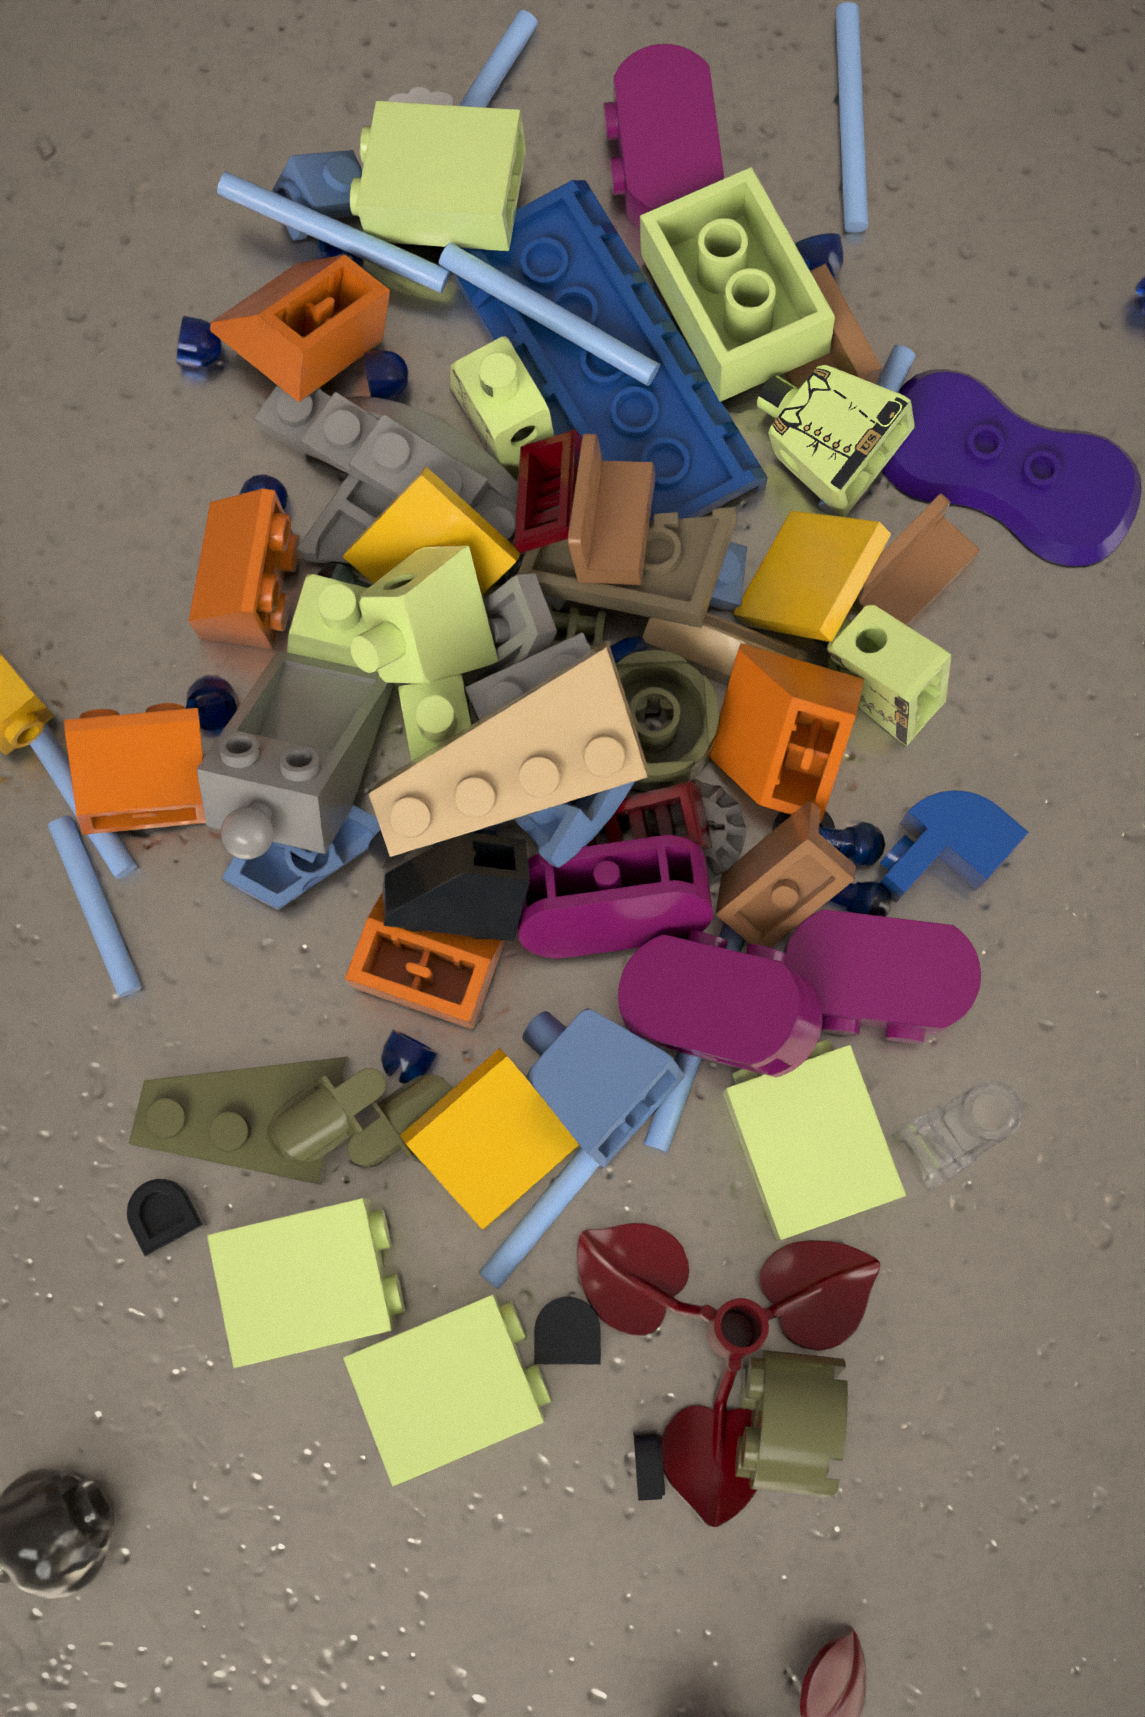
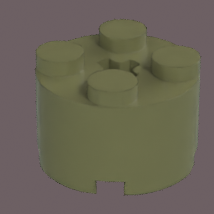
(685, 705)
(794, 1423)

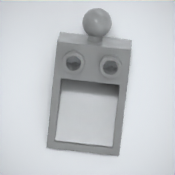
(292, 755)

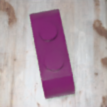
(662, 128)
(616, 897)
(885, 973)
(721, 1003)

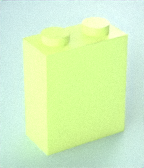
(440, 175)
(813, 1142)
(305, 1281)
(447, 1388)

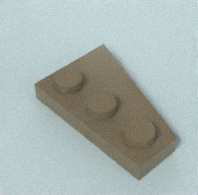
(677, 573)

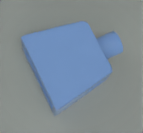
(598, 1079)

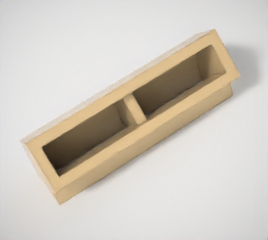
(713, 646)

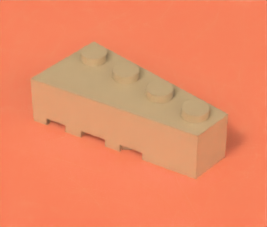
(531, 754)

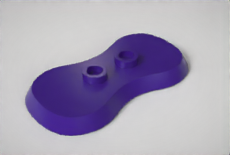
(1052, 487)

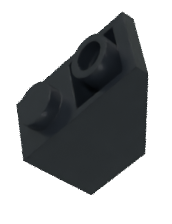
(460, 888)

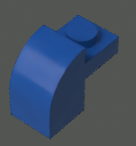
(960, 830)

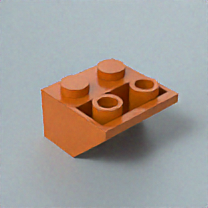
(308, 323)
(244, 571)
(785, 728)
(135, 768)
(424, 969)

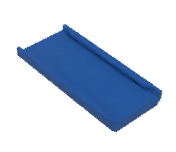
(579, 261)

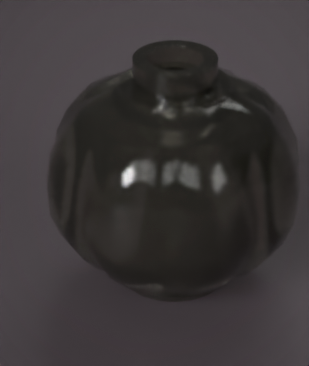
(53, 1532)

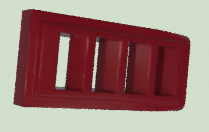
(546, 482)
(660, 800)

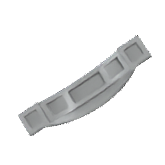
(390, 446)

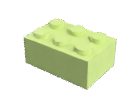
(736, 284)

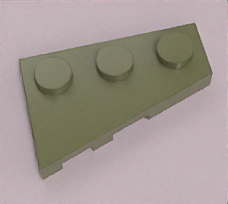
(227, 1114)

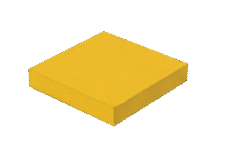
(430, 516)
(812, 575)
(490, 1139)

